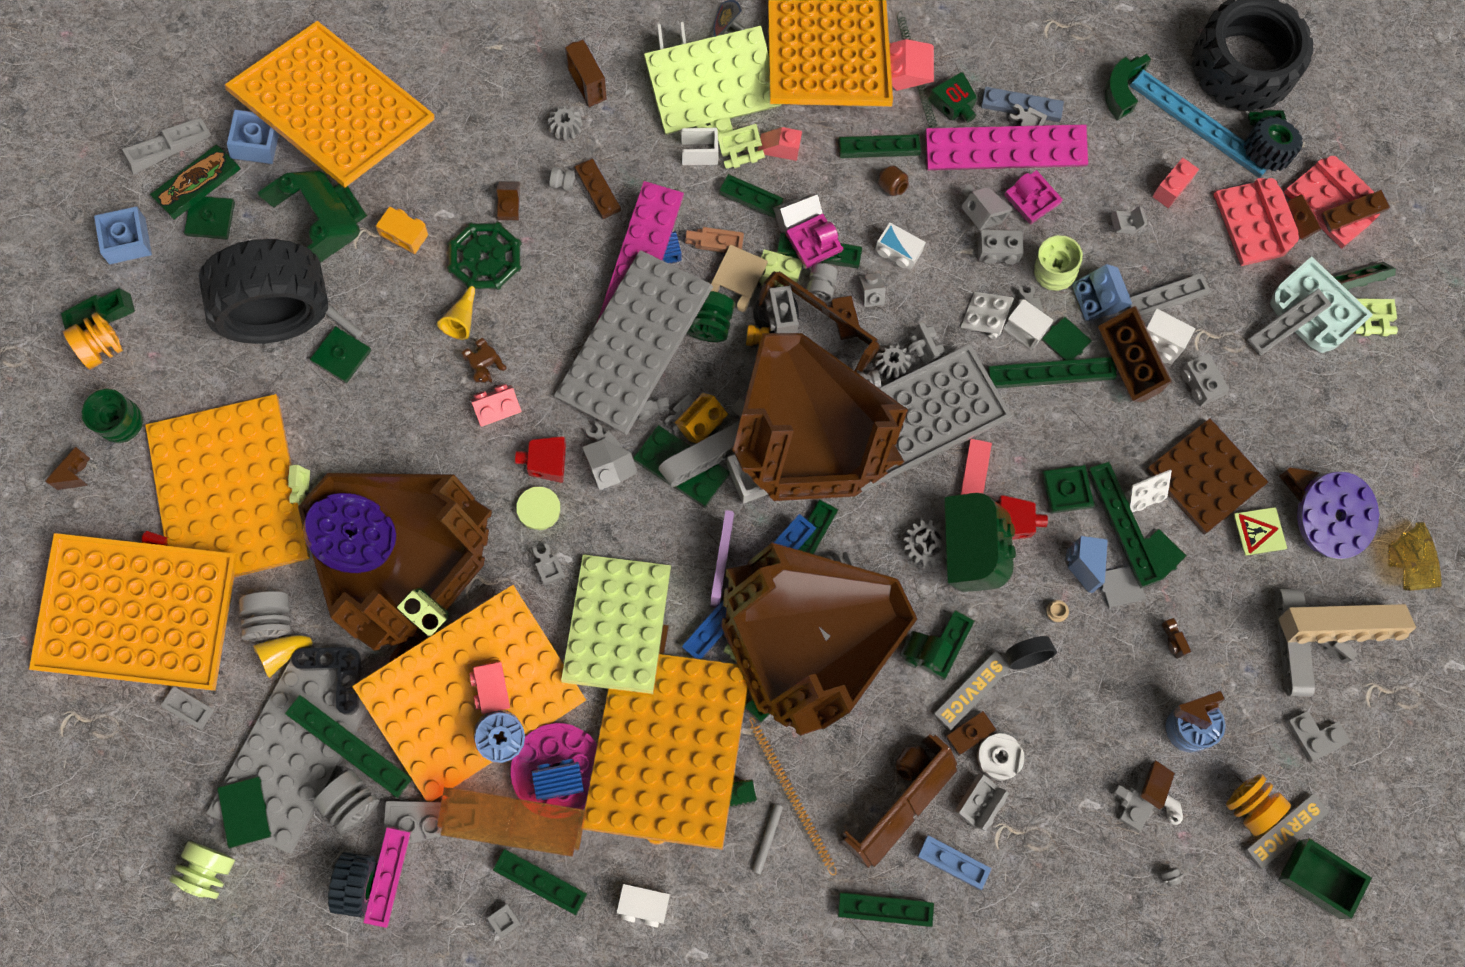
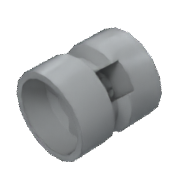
(822, 280)

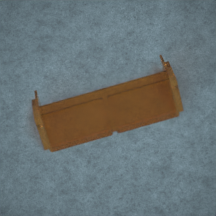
(510, 822)

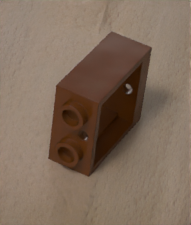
(586, 73)

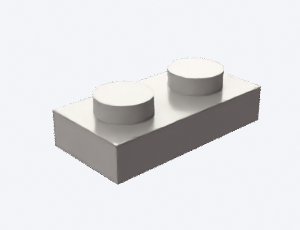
(187, 708)

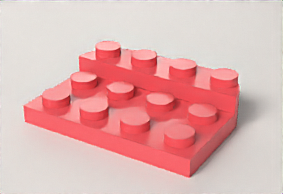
(1329, 186)
(1257, 220)

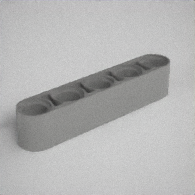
(700, 456)
(1295, 657)

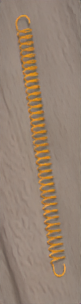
(795, 796)

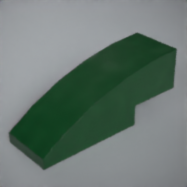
(109, 307)

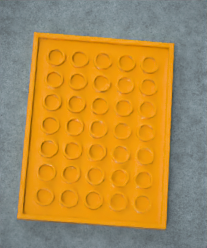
(829, 52)
(330, 103)
(227, 484)
(134, 611)
(428, 699)
(669, 755)

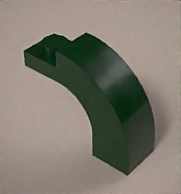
(1117, 93)

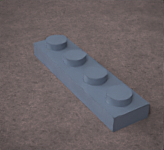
(1004, 101)

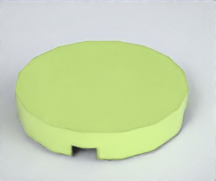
(538, 508)

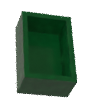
(1325, 879)

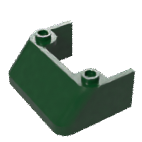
(335, 223)

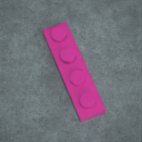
(387, 877)

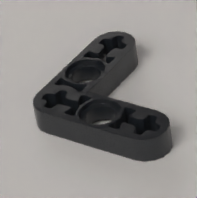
(338, 664)

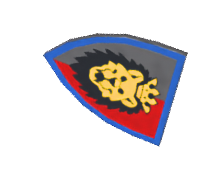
(727, 17)

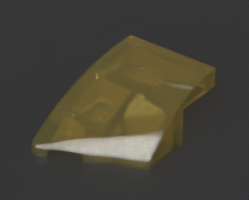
(1418, 558)

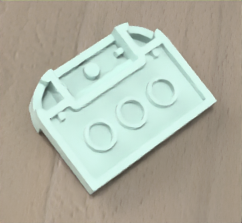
(1332, 325)

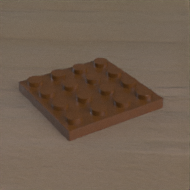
(1208, 476)

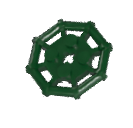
(480, 245)

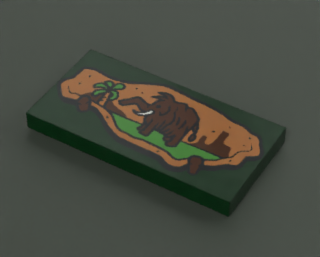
(195, 181)

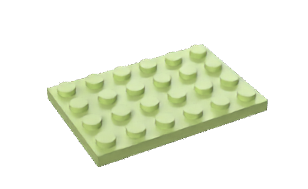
(710, 79)
(616, 624)

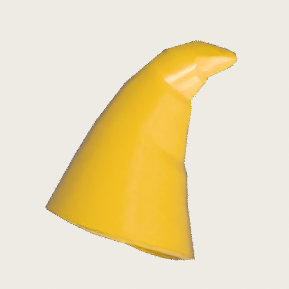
(458, 318)
(278, 651)

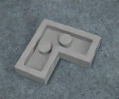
(1317, 742)

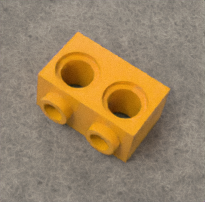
(699, 416)

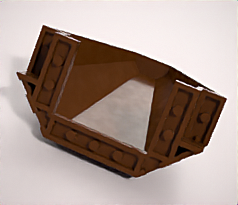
(814, 423)
(435, 549)
(777, 639)

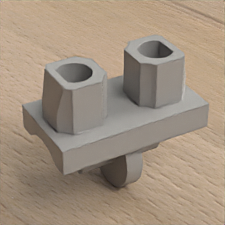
(923, 344)

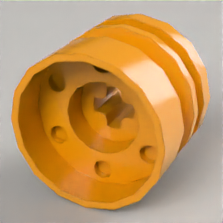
(93, 341)
(1261, 808)

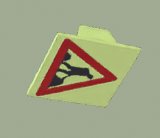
(1260, 531)

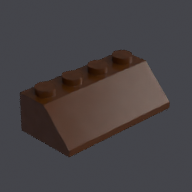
(1135, 355)

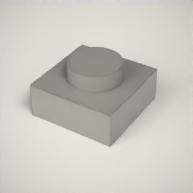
(504, 921)

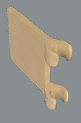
(739, 273)

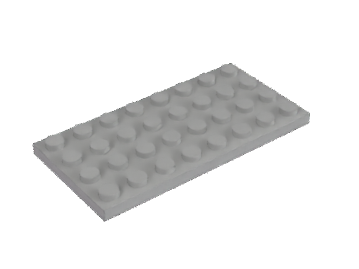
(633, 342)
(945, 407)
(290, 758)

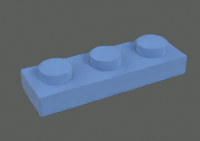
(954, 862)

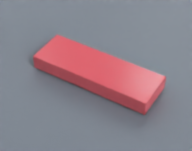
(976, 467)

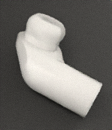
(1173, 810)

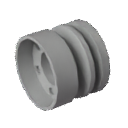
(264, 616)
(348, 804)

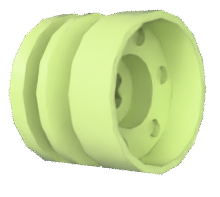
(1058, 262)
(201, 870)

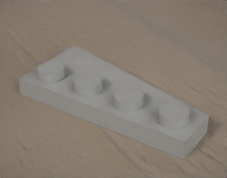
(417, 817)

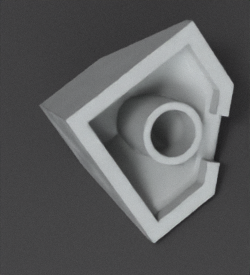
(609, 463)

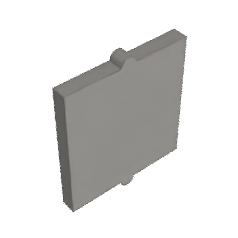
(1121, 587)

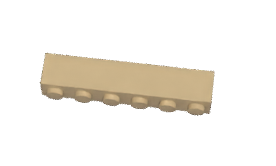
(1347, 623)

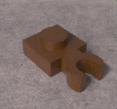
(1176, 642)

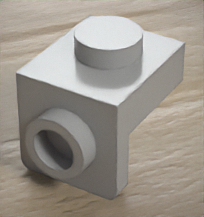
(1129, 222)
(873, 289)

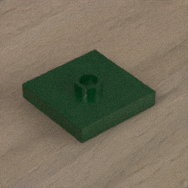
(210, 218)
(340, 355)
(1067, 489)

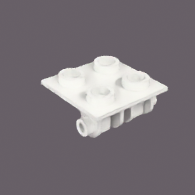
(987, 313)
(1149, 491)

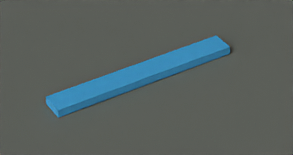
(1195, 120)

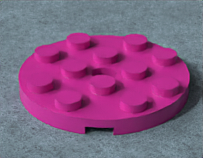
(550, 746)

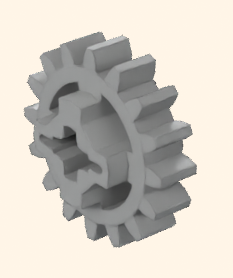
(918, 543)

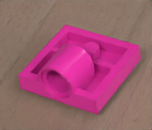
(1033, 196)
(814, 240)

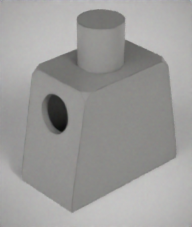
(984, 207)

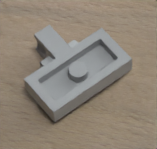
(1136, 808)

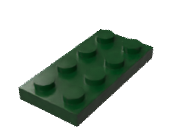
(662, 446)

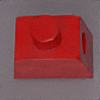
(544, 458)
(1023, 516)

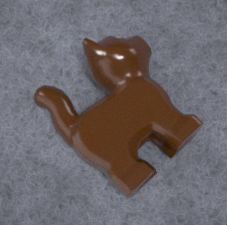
(481, 360)

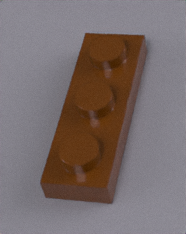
(597, 188)
(1355, 211)

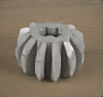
(565, 122)
(892, 353)

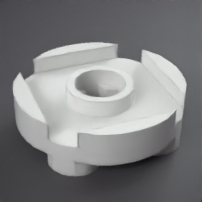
(1011, 750)

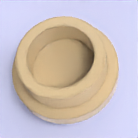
(1057, 611)

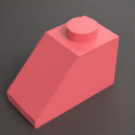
(781, 143)

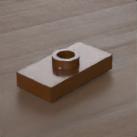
(1303, 217)
(846, 307)
(970, 733)

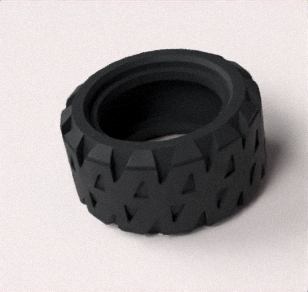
(1241, 86)
(263, 291)

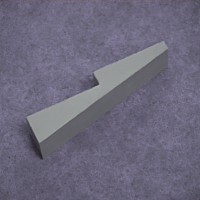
(171, 142)

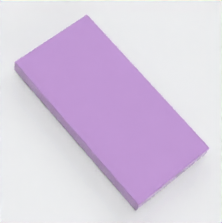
(722, 558)

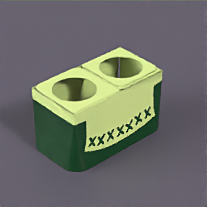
(433, 608)

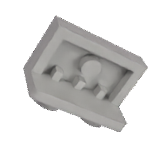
(981, 802)

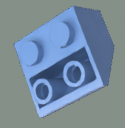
(1101, 293)

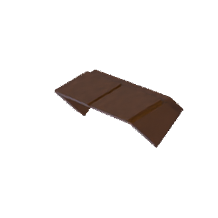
(779, 278)
(911, 803)

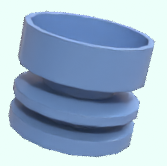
(492, 724)
(1191, 738)

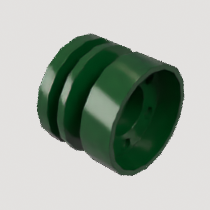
(713, 319)
(104, 408)

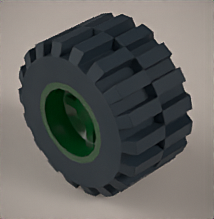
(1273, 143)
(351, 884)

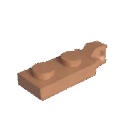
(714, 239)

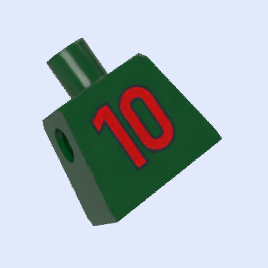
(955, 98)

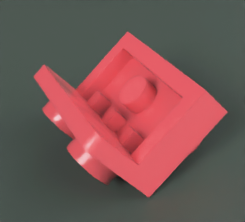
(496, 404)

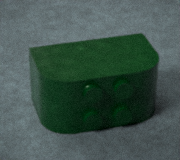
(978, 542)

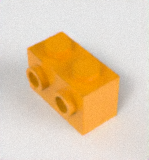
(402, 229)

